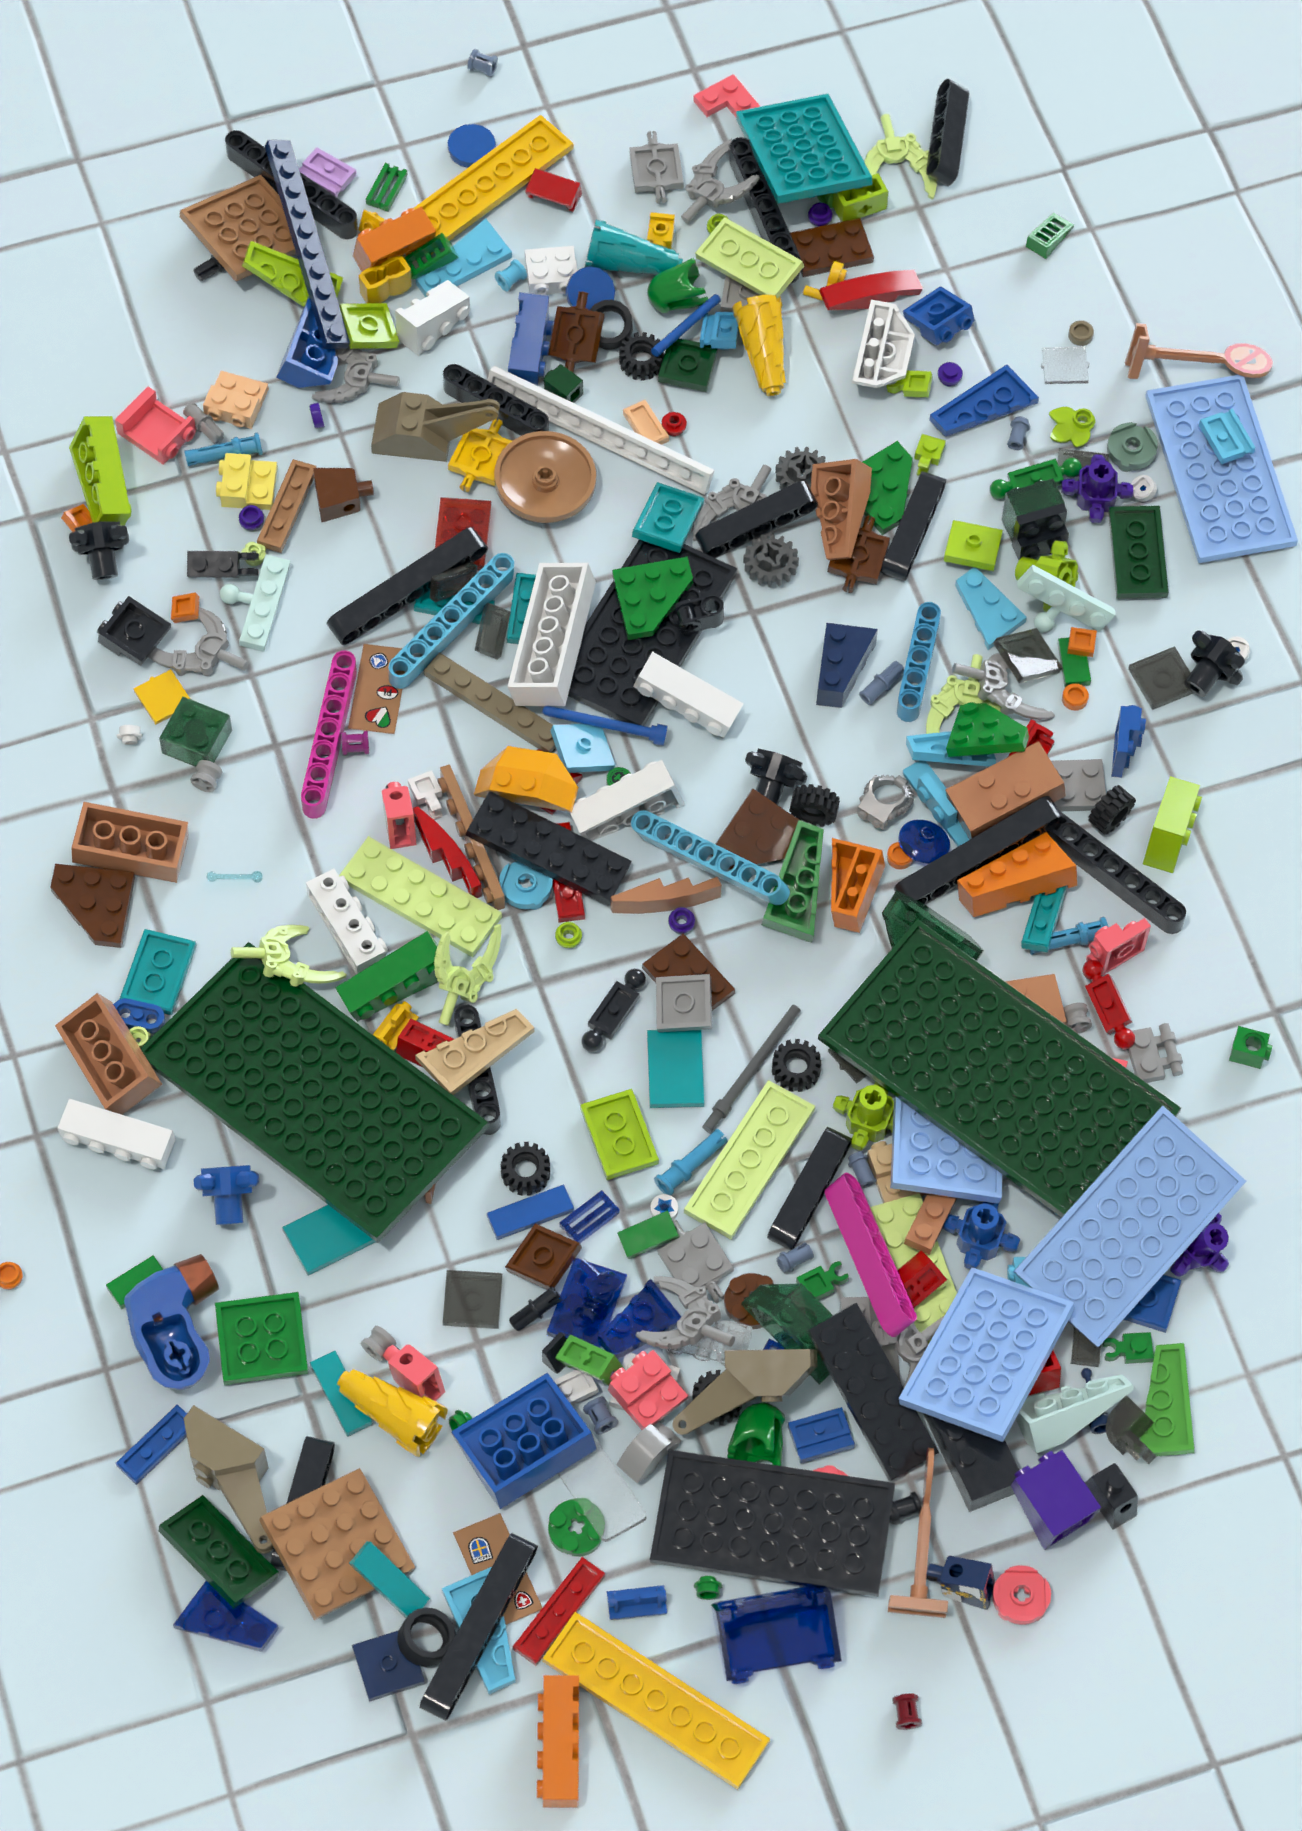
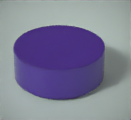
(316, 415)

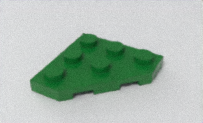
(888, 486)
(649, 593)
(985, 730)

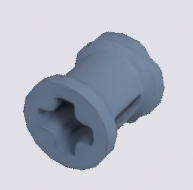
(482, 62)
(600, 1415)

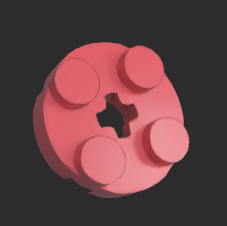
(1018, 1611)

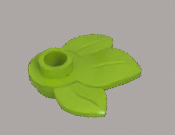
(1069, 427)

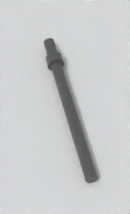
(723, 1107)

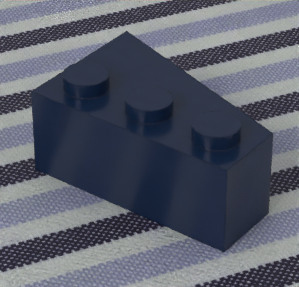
(842, 660)

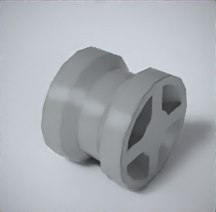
(206, 776)
(1077, 1018)
(377, 1343)

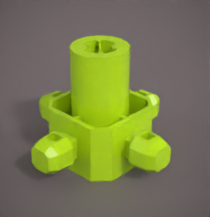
(1055, 564)
(867, 1115)

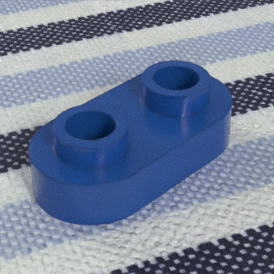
(140, 1013)

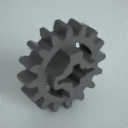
(790, 467)
(771, 559)

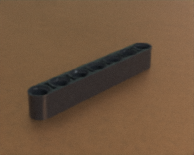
(761, 199)
(324, 206)
(404, 586)
(984, 848)
(1123, 875)
(478, 1626)

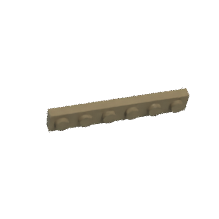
(491, 702)

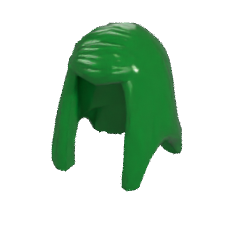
(675, 289)
(758, 1435)

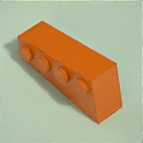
(1017, 876)
(560, 1741)

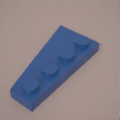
(987, 400)

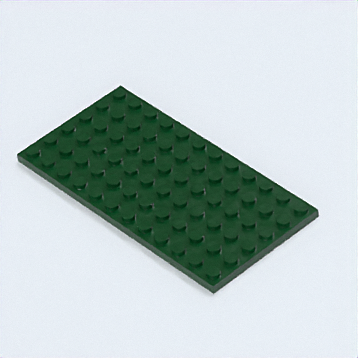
(991, 1068)
(314, 1093)

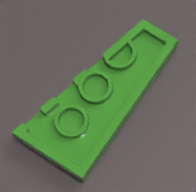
(1169, 1403)

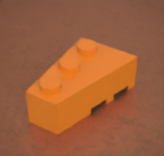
(393, 238)
(854, 882)

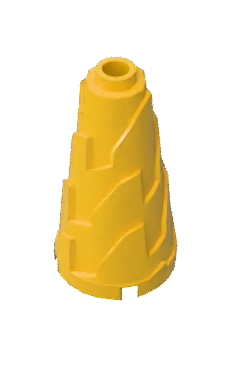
(762, 337)
(396, 1410)

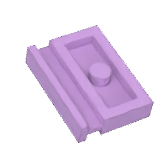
(327, 171)

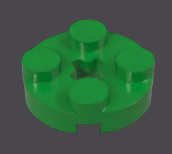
(570, 1542)

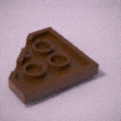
(758, 830)
(95, 900)

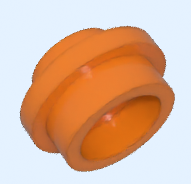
(10, 1275)

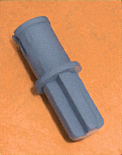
(881, 682)

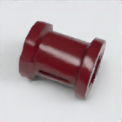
(907, 1711)

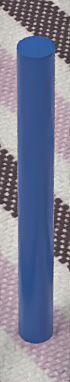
(685, 325)

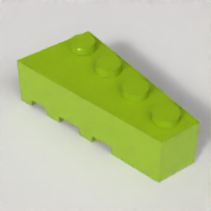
(100, 470)

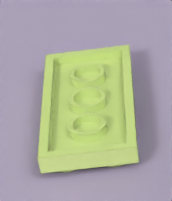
(749, 259)

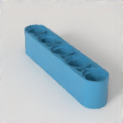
(915, 671)

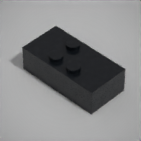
(977, 1463)

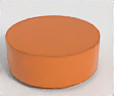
(1075, 697)
(897, 858)

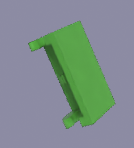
(588, 1359)

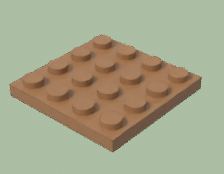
(236, 218)
(322, 1535)

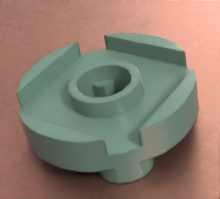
(1132, 459)

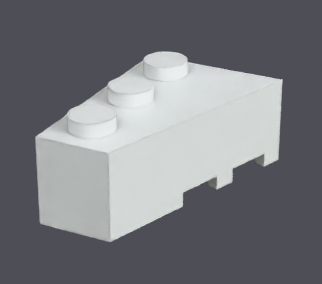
(431, 317)

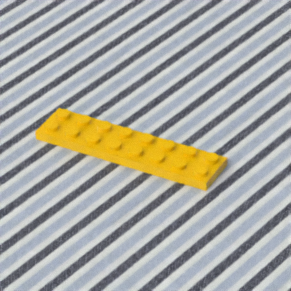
(495, 177)
(657, 1700)

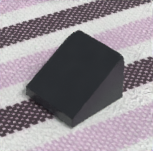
(551, 1351)

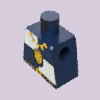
(964, 1580)

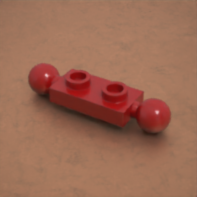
(1108, 1004)

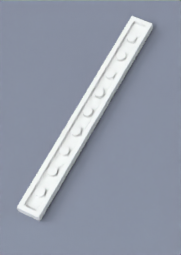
(607, 432)

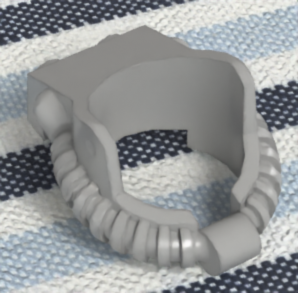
(880, 813)

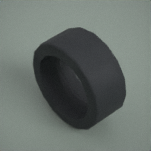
(623, 311)
(411, 1650)

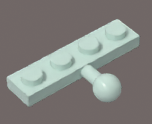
(1063, 599)
(262, 603)

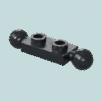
(613, 1010)

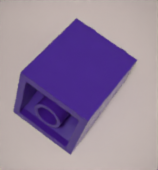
(1054, 1498)

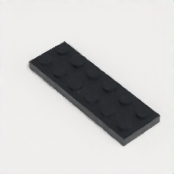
(548, 848)
(871, 1391)

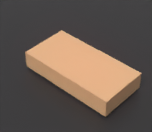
(645, 422)

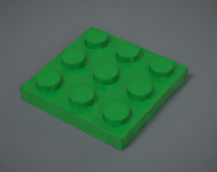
(261, 1338)

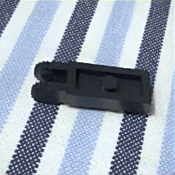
(219, 564)

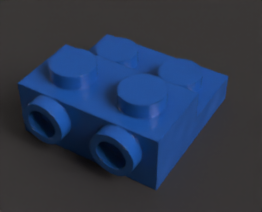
(940, 315)
(1127, 737)

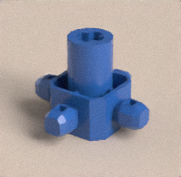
(227, 1187)
(981, 1233)

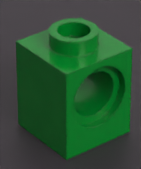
(1246, 1037)

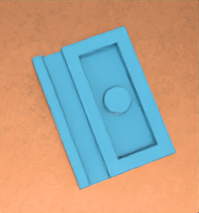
(1226, 436)

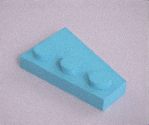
(989, 607)

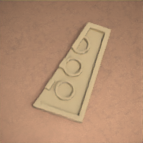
(466, 1057)

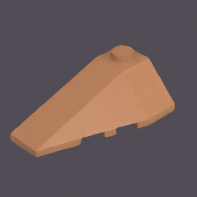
(842, 497)

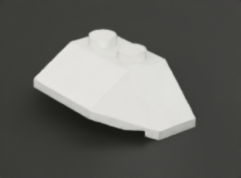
(883, 347)

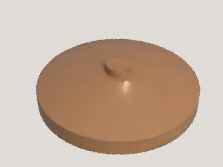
(545, 476)

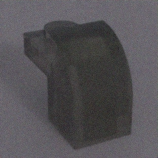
(1125, 1427)

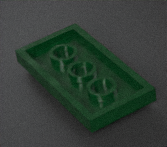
(1138, 552)
(218, 1551)

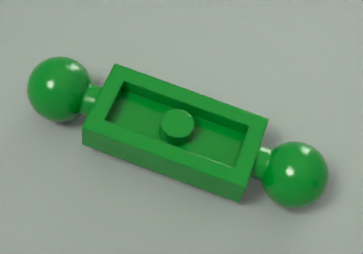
(1031, 474)

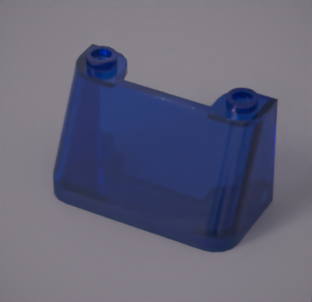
(776, 1631)

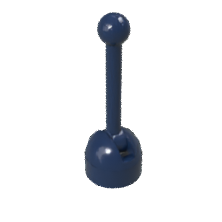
(1098, 1425)

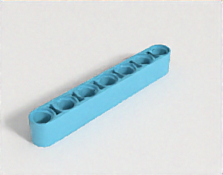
(449, 631)
(717, 865)

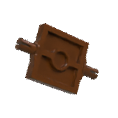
(576, 333)
(866, 557)

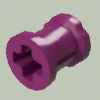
(353, 738)

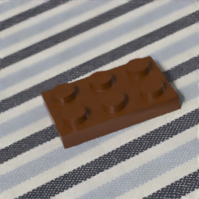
(836, 242)
(685, 959)

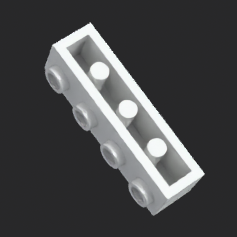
(687, 695)
(345, 921)
(116, 1134)

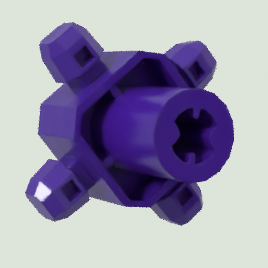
(1097, 488)
(1204, 1250)

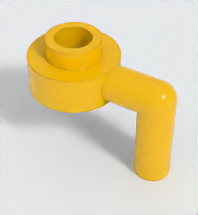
(836, 275)

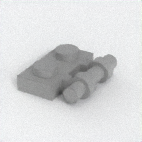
(1146, 1058)

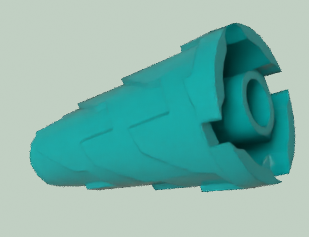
(621, 251)

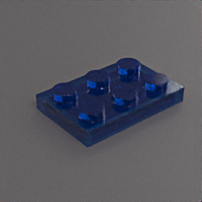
(566, 1314)

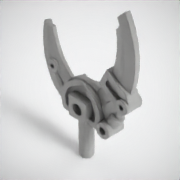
(710, 190)
(356, 377)
(732, 495)
(207, 650)
(993, 684)
(694, 1322)
(909, 1343)

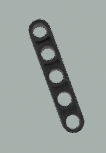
(947, 132)
(510, 405)
(756, 519)
(913, 526)
(484, 1082)
(809, 1188)
(309, 1475)

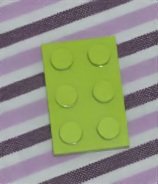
(619, 1134)

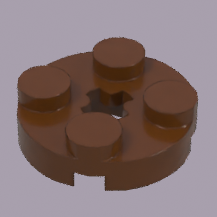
(737, 1291)

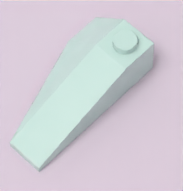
(1059, 1416)

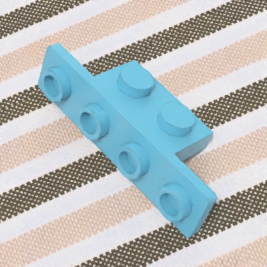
(933, 794)

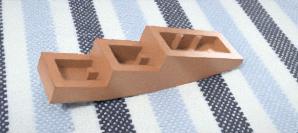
(655, 897)

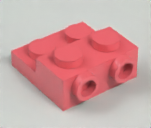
(1115, 946)
(646, 1389)

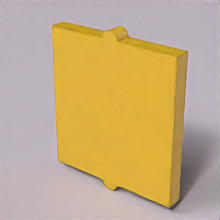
(161, 695)

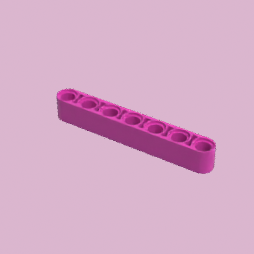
(329, 744)
(870, 1255)

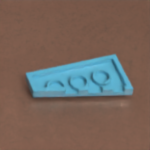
(477, 253)
(496, 1662)

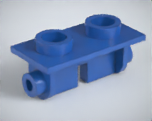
(637, 1602)

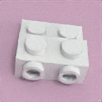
(549, 269)

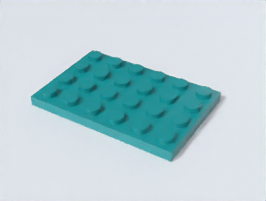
(803, 148)

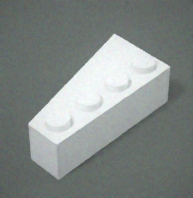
(617, 804)

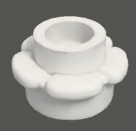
(129, 734)

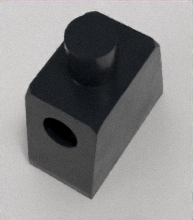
(1113, 1493)

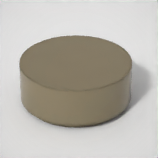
(1081, 333)

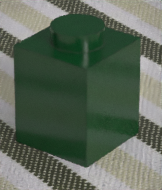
(564, 383)

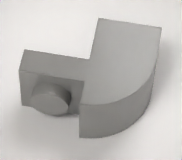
(647, 1450)

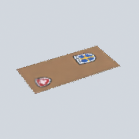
(480, 1548)

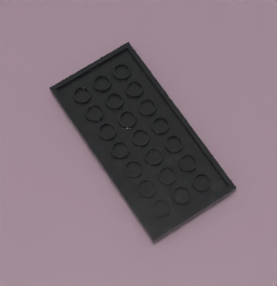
(611, 662)
(773, 1523)

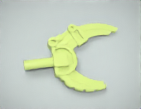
(898, 149)
(954, 693)
(276, 957)
(459, 980)

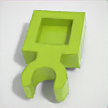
(913, 385)

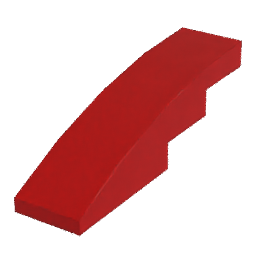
(859, 291)
(443, 847)

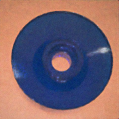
(923, 840)

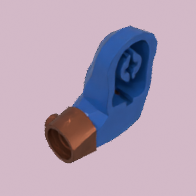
(163, 1325)

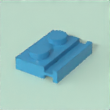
(719, 331)

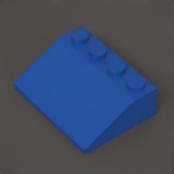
(524, 1440)

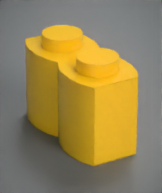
(385, 280)

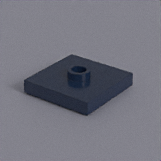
(385, 1667)

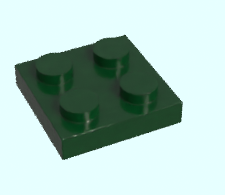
(688, 365)

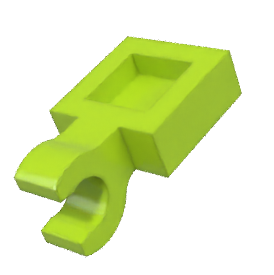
(928, 452)

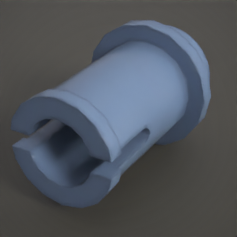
(1019, 426)
(861, 1168)
(794, 1257)

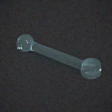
(255, 876)

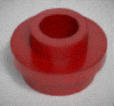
(674, 429)

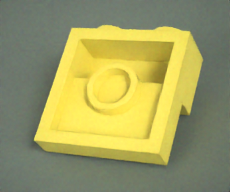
(246, 482)

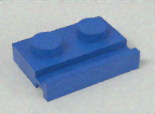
(821, 1435)

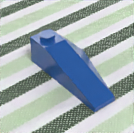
(305, 359)

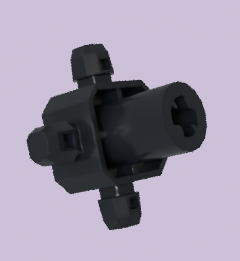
(99, 542)
(1215, 660)
(775, 772)

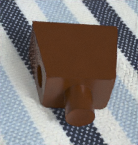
(339, 492)

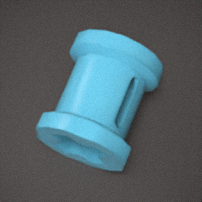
(510, 275)

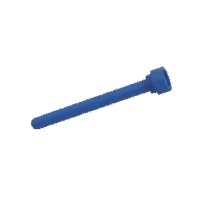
(654, 733)

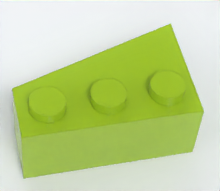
(1172, 823)

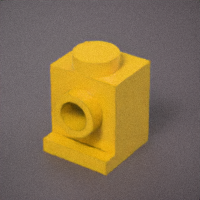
(661, 229)

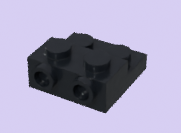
(1038, 530)
(132, 630)

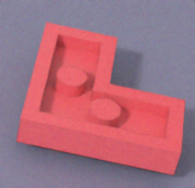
(723, 94)

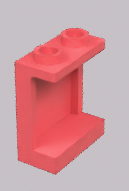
(154, 427)

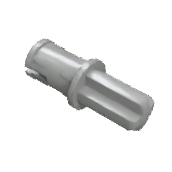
(204, 422)

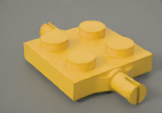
(478, 454)

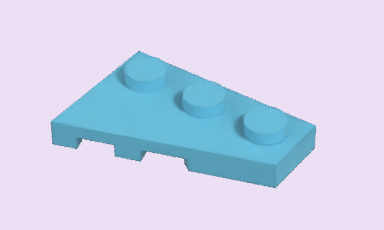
(933, 748)

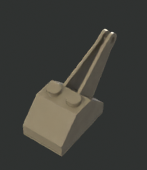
(423, 427)
(746, 1378)
(231, 1465)

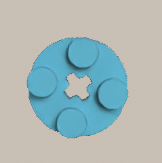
(521, 897)

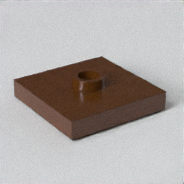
(543, 1257)

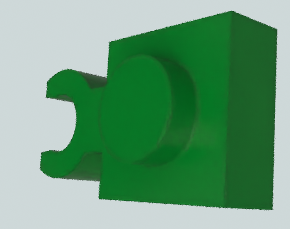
(821, 1282)
(1134, 1348)

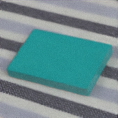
(668, 517)
(159, 970)
(675, 1069)
(324, 1238)

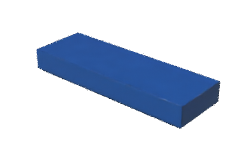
(531, 1210)
(154, 1445)

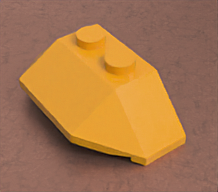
(528, 779)

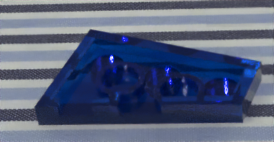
(645, 1312)
(215, 1618)

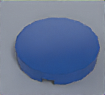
(470, 144)
(592, 281)

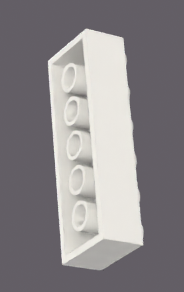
(551, 634)

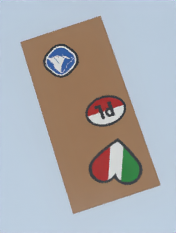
(375, 699)

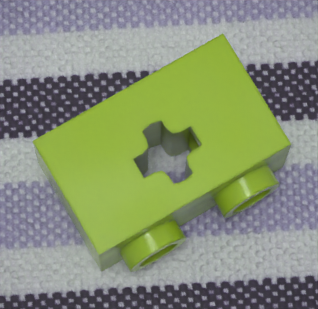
(862, 201)

